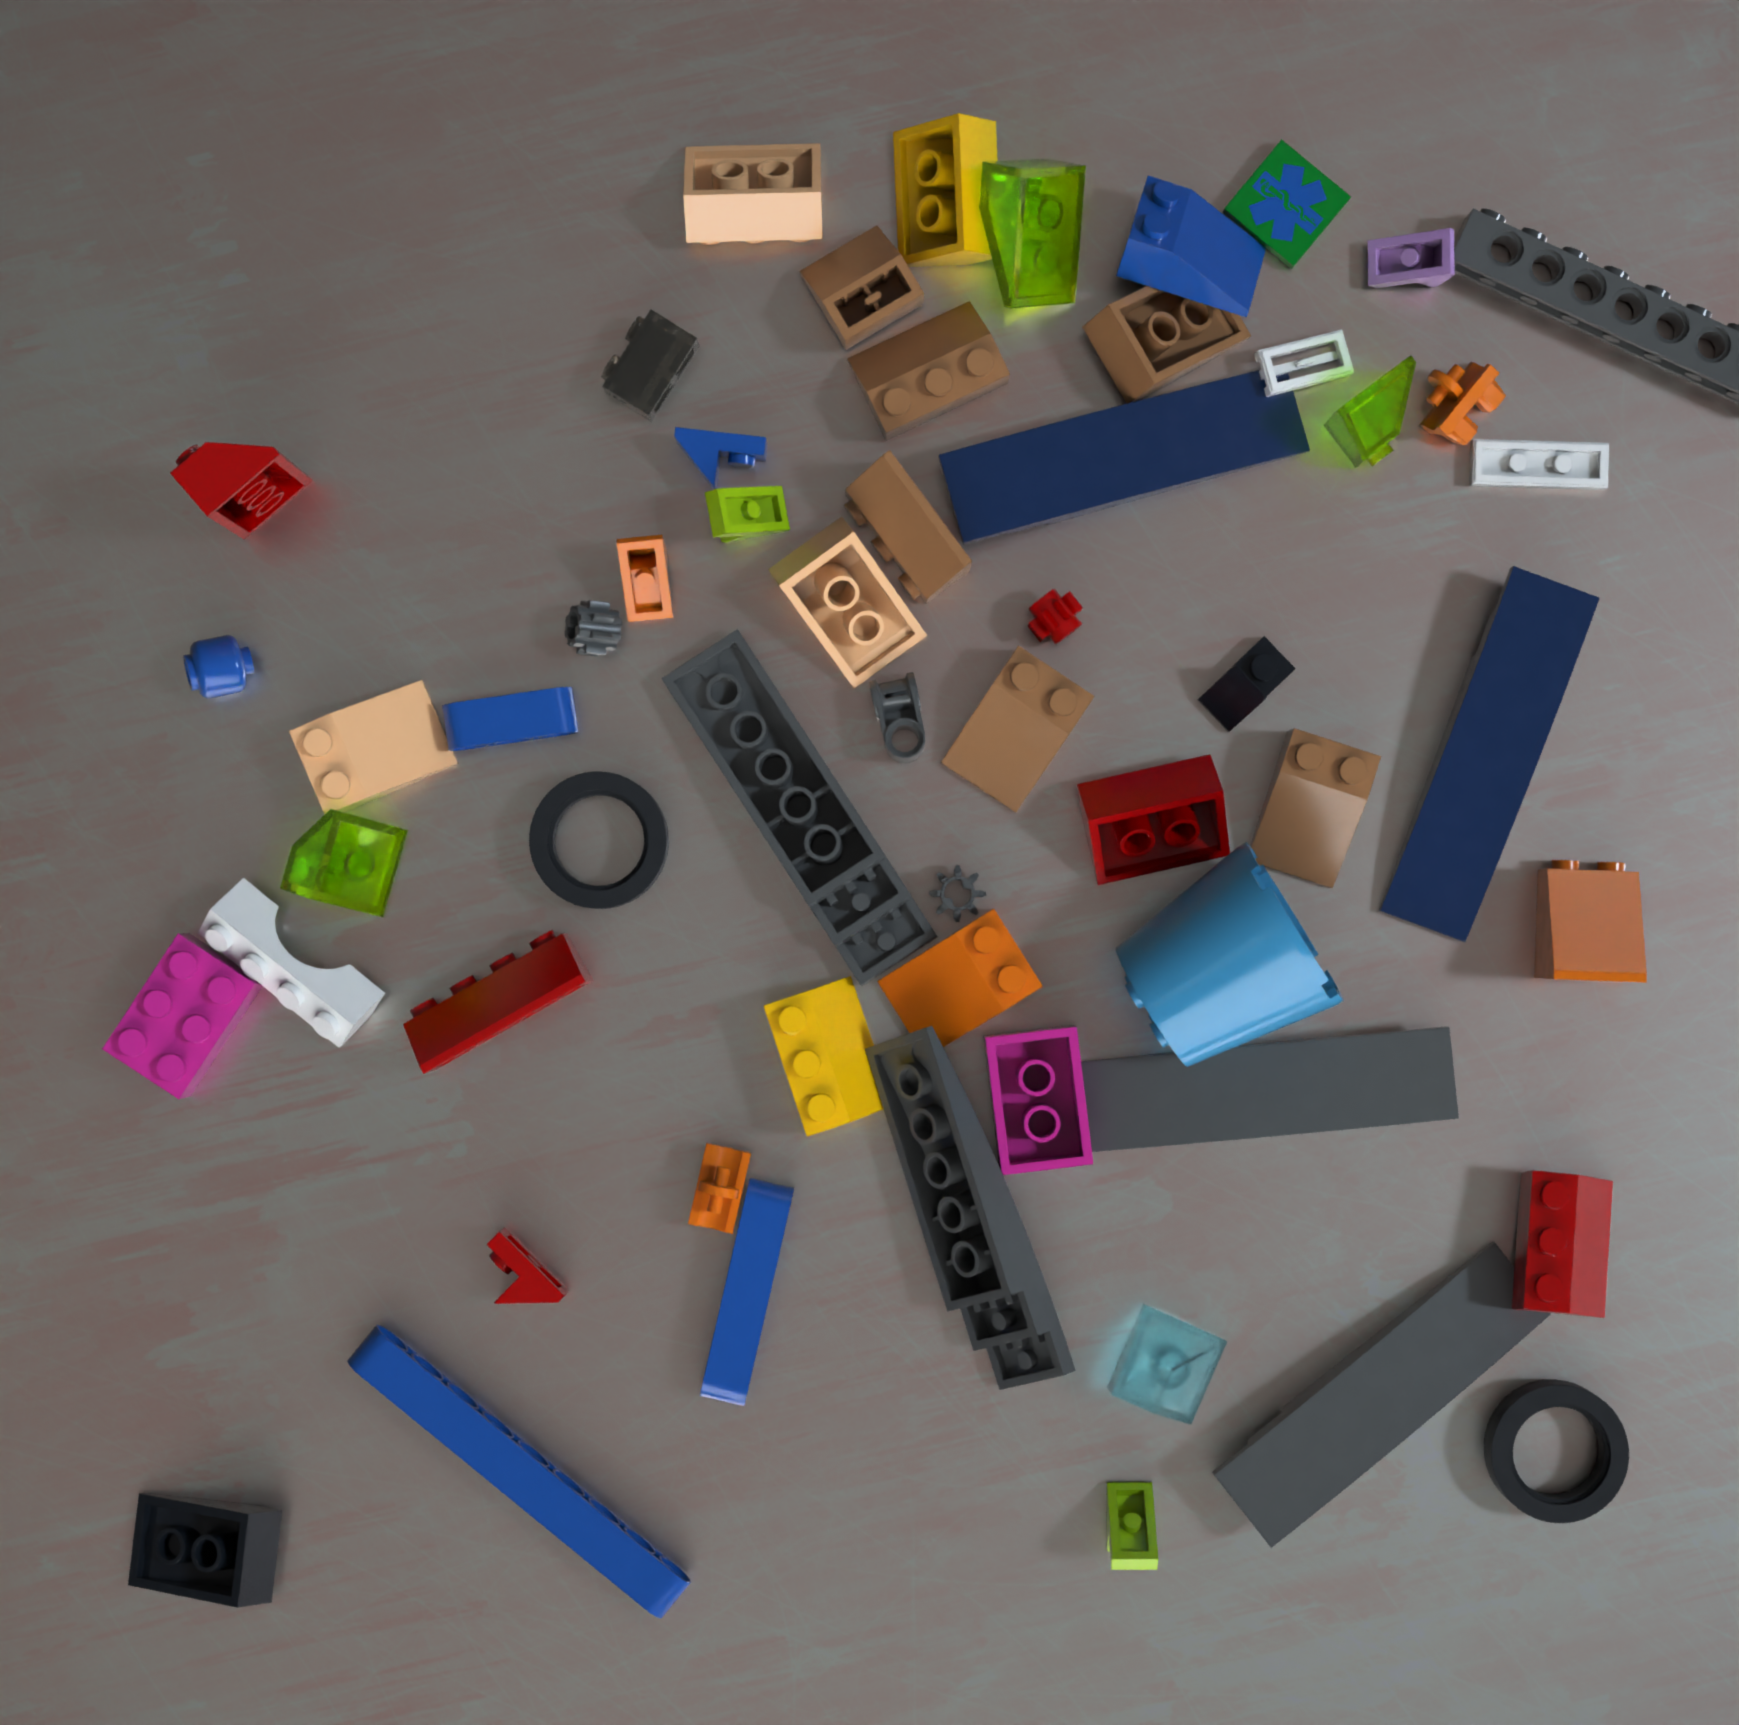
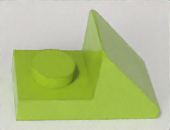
(746, 512)
(1131, 1526)

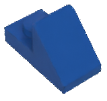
(707, 448)

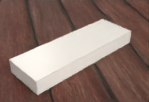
(1539, 464)

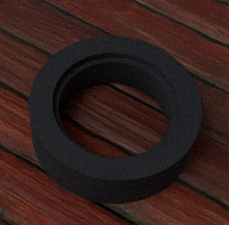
(545, 825)
(1606, 1476)

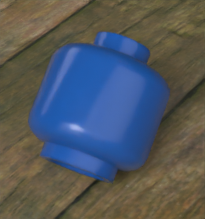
(218, 666)

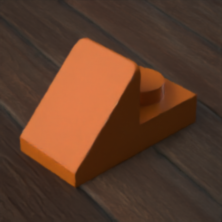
(645, 577)

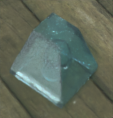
(1166, 1365)

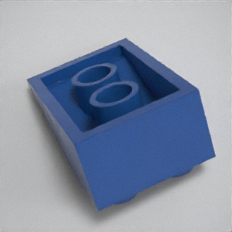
(1190, 249)

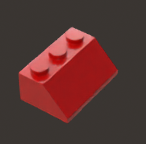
(1154, 819)
(1562, 1244)

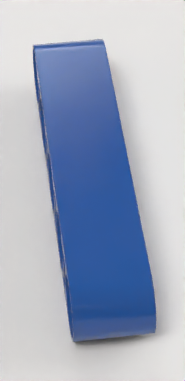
(747, 1292)

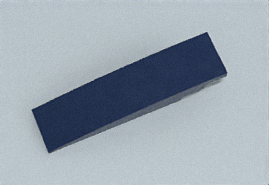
(1120, 455)
(1488, 753)

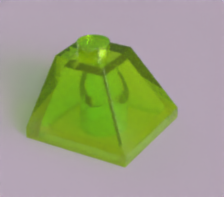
(1373, 416)
(345, 862)

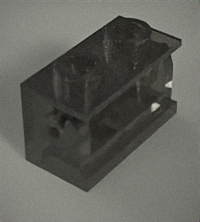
(649, 364)

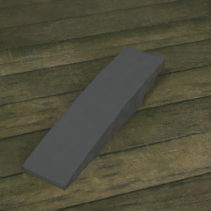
(799, 807)
(1272, 1089)
(968, 1212)
(1377, 1396)

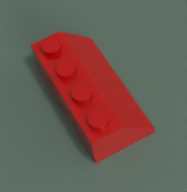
(238, 483)
(495, 1002)

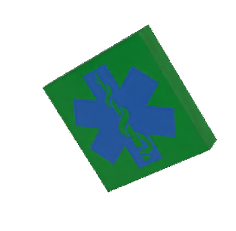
(1286, 204)

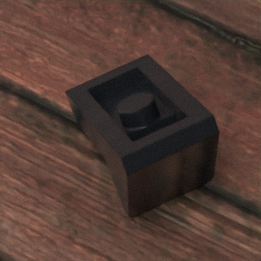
(1246, 684)

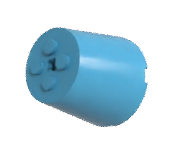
(1225, 963)

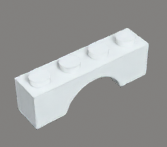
(328, 999)

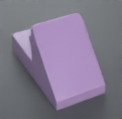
(1412, 259)

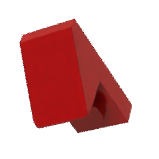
(534, 1280)

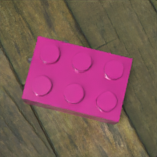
(183, 1016)
(1038, 1100)

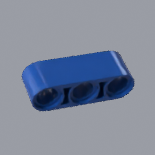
(510, 718)

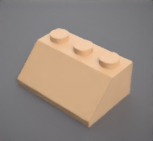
(753, 193)

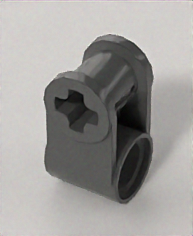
(899, 714)

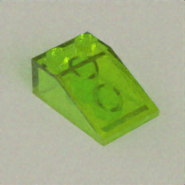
(1033, 228)

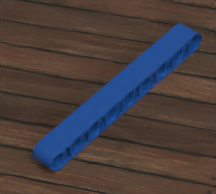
(519, 1471)

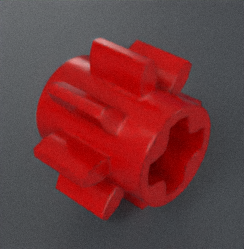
(1055, 616)

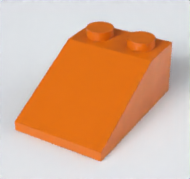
(961, 980)

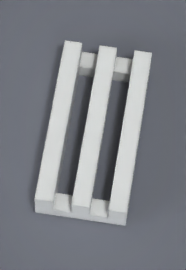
(1269, 372)

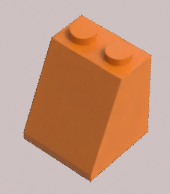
(1589, 923)

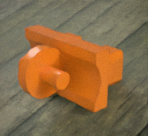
(1456, 395)
(719, 1188)

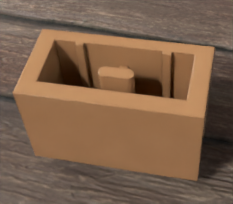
(863, 286)

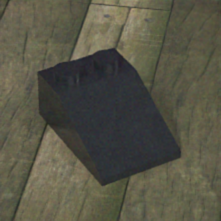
(205, 1549)

